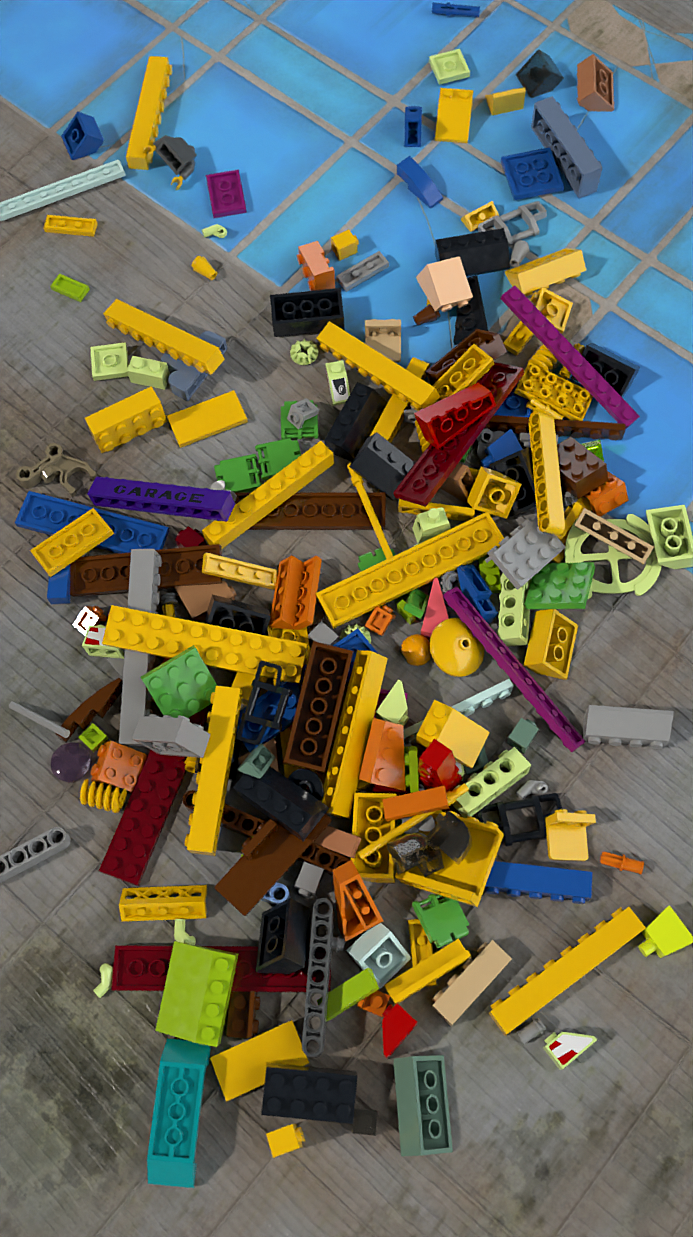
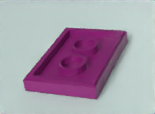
(226, 193)

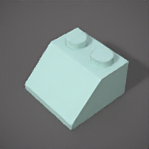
(380, 952)

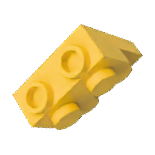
(553, 307)

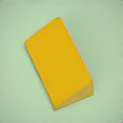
(479, 215)

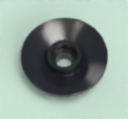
(306, 777)

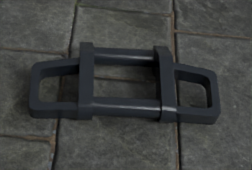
(257, 686)
(533, 802)

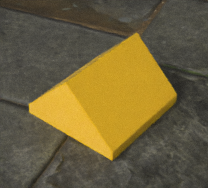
(506, 101)

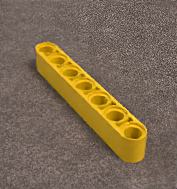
(394, 411)
(546, 473)

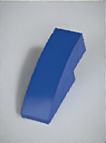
(419, 182)
(59, 587)
(476, 591)

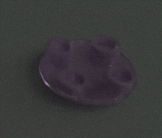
(70, 762)

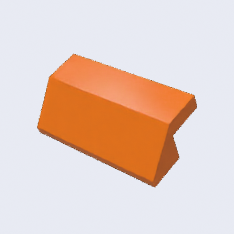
(295, 593)

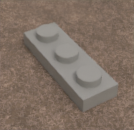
(362, 271)

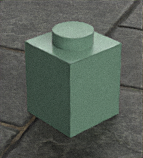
(523, 735)

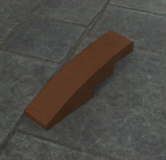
(97, 704)

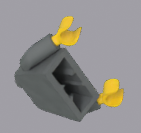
(176, 154)

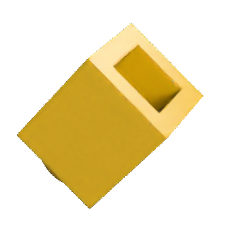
(344, 244)

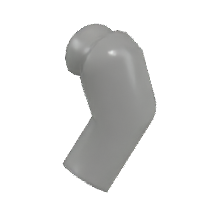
(533, 787)

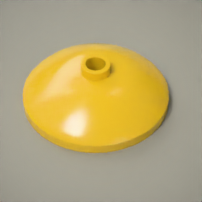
(449, 651)

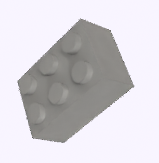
(171, 736)

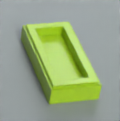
(69, 287)

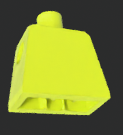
(665, 935)

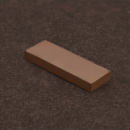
(338, 841)

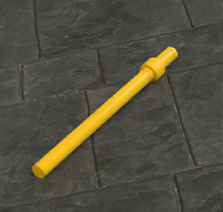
(357, 482)
(452, 796)

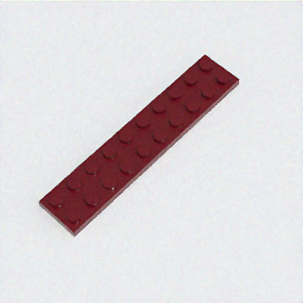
(436, 465)
(146, 813)
(147, 969)

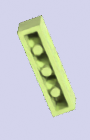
(518, 632)
(511, 760)

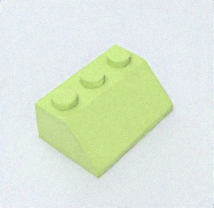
(671, 536)

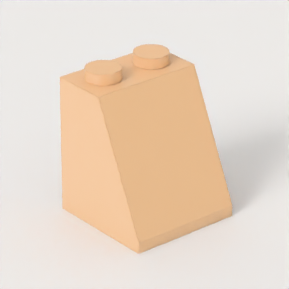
(445, 284)

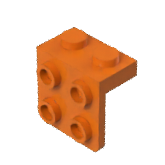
(608, 495)
(118, 765)

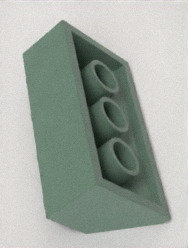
(422, 1105)

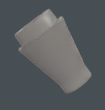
(519, 251)

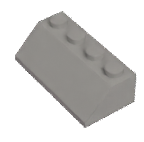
(627, 726)

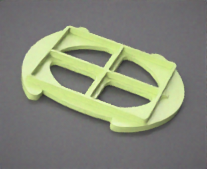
(640, 584)

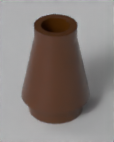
(426, 315)

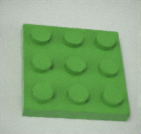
(561, 586)
(181, 684)

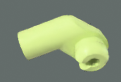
(216, 230)
(180, 934)
(106, 980)

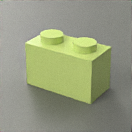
(148, 372)

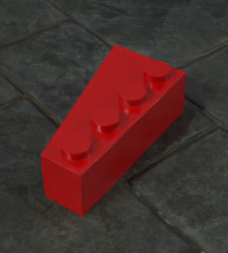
(454, 414)
(438, 768)

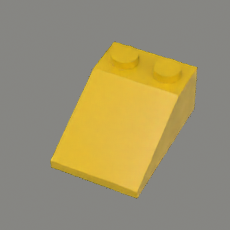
(454, 115)
(453, 731)

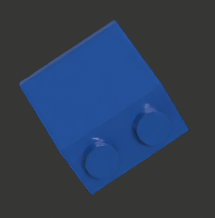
(82, 136)

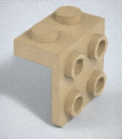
(384, 337)

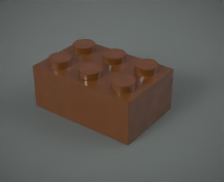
(579, 468)

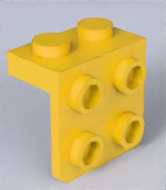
(568, 835)

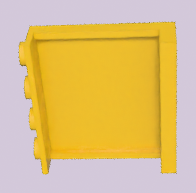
(468, 879)

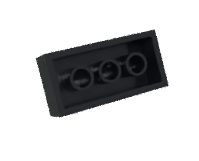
(306, 311)
(309, 1093)

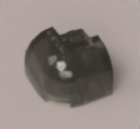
(452, 836)
(414, 851)

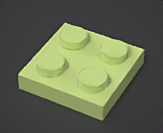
(449, 66)
(109, 361)

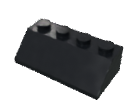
(478, 251)
(355, 421)
(282, 801)

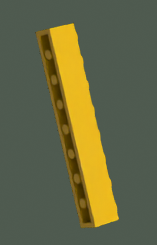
(148, 111)
(164, 337)
(378, 367)
(270, 495)
(353, 732)
(215, 771)
(565, 971)

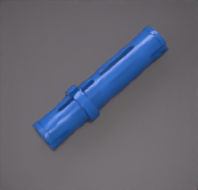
(452, 9)

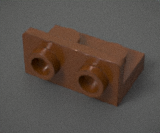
(242, 1014)

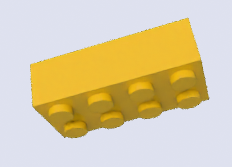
(126, 419)

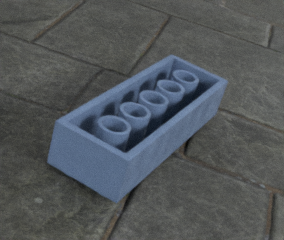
(567, 146)

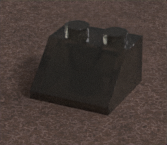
(539, 74)

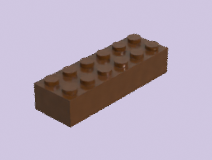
(318, 707)

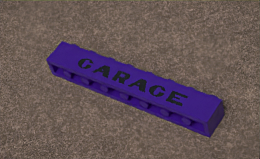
(162, 498)

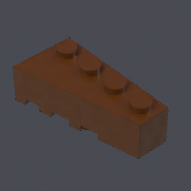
(487, 341)

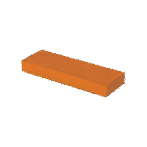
(415, 803)

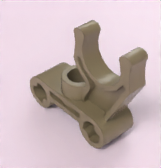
(52, 466)

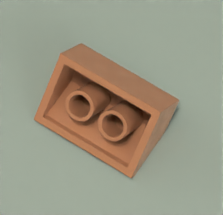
(595, 85)

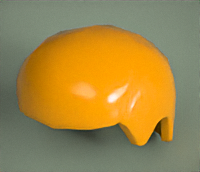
(416, 650)

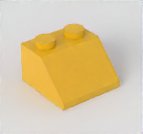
(493, 492)

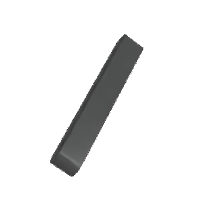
(318, 988)

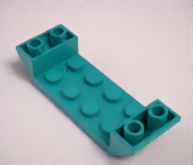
(177, 1114)

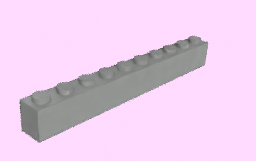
(141, 597)

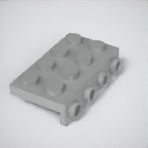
(525, 552)

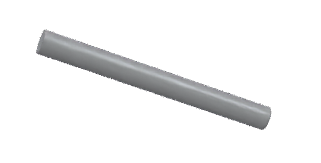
(39, 719)

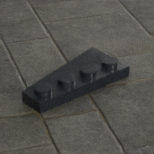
(472, 315)

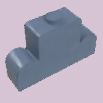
(186, 379)

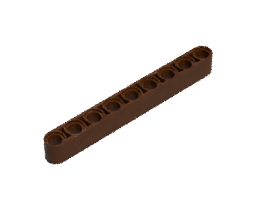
(242, 818)

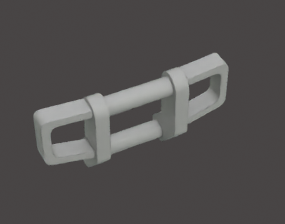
(524, 212)

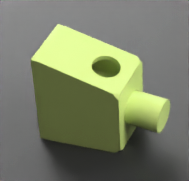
(430, 524)

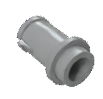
(337, 943)
(531, 1030)

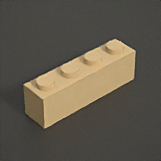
(614, 536)
(471, 983)

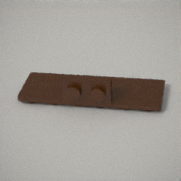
(263, 863)

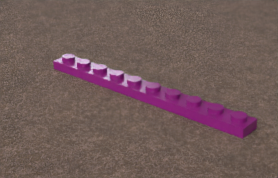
(569, 357)
(514, 669)

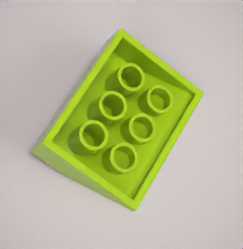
(197, 993)

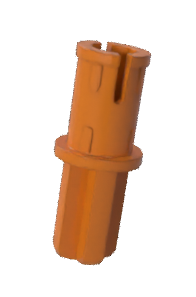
(622, 862)

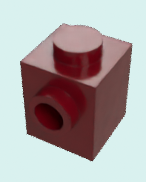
(190, 538)

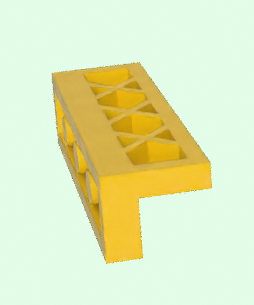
(163, 906)
(427, 971)

